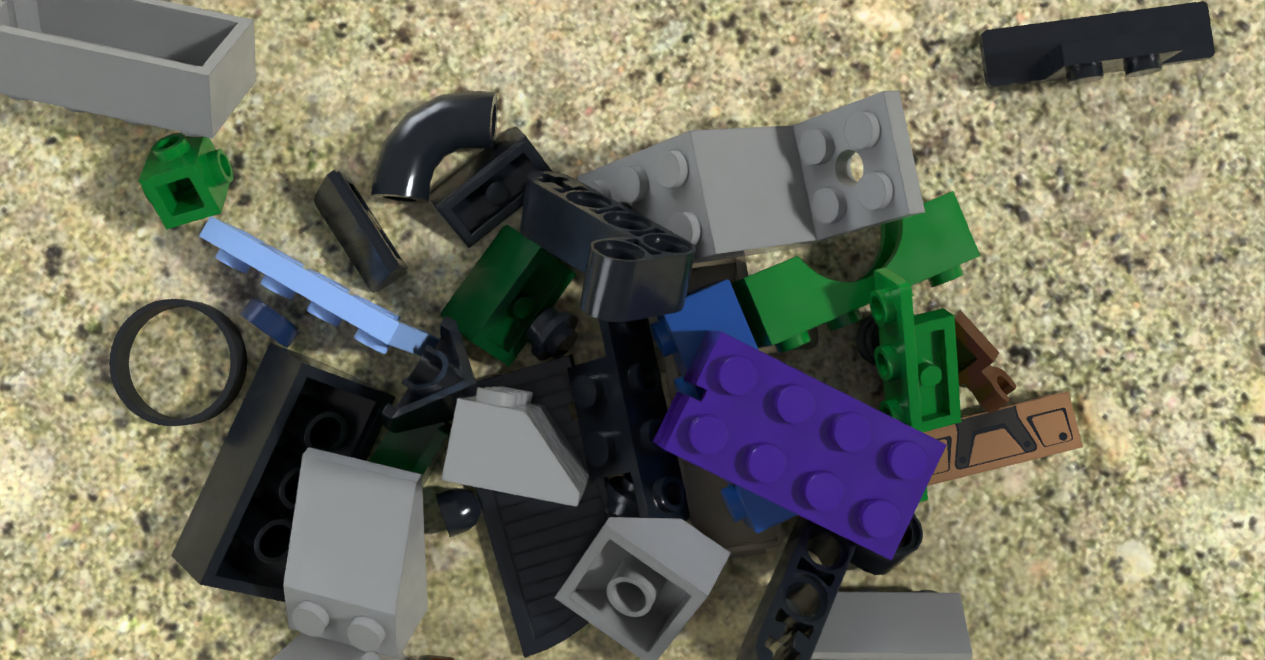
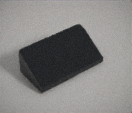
(488, 187)
(359, 231)

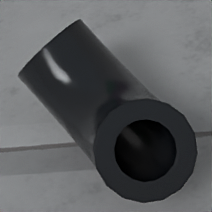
(427, 137)

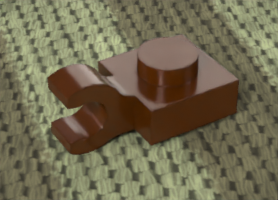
(974, 360)

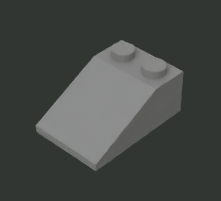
(356, 553)

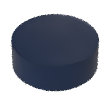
(270, 322)

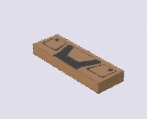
(1007, 436)

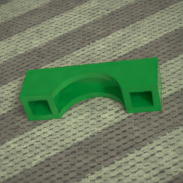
(794, 298)

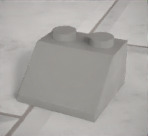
(643, 581)

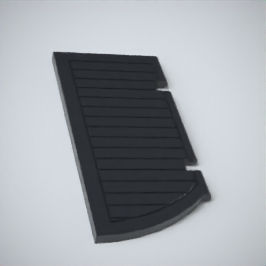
(539, 539)

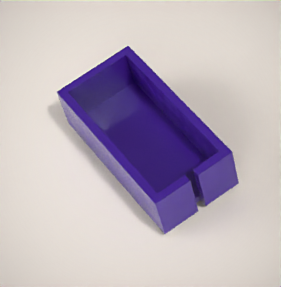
(800, 443)

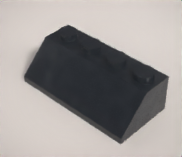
(247, 505)

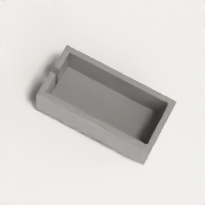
(128, 60)

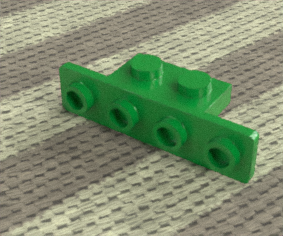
(914, 357)

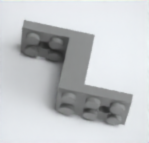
(773, 184)

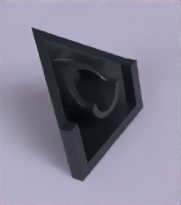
(434, 384)

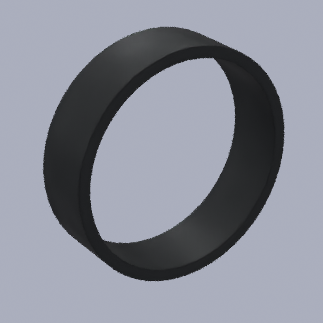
(121, 352)

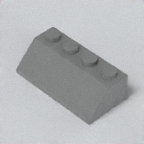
(512, 448)

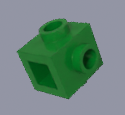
(185, 179)

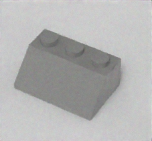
(893, 627)

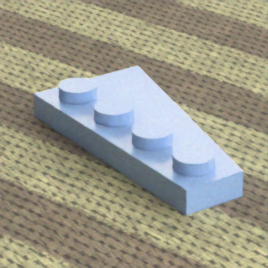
(329, 299)

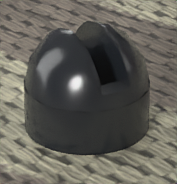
(459, 510)

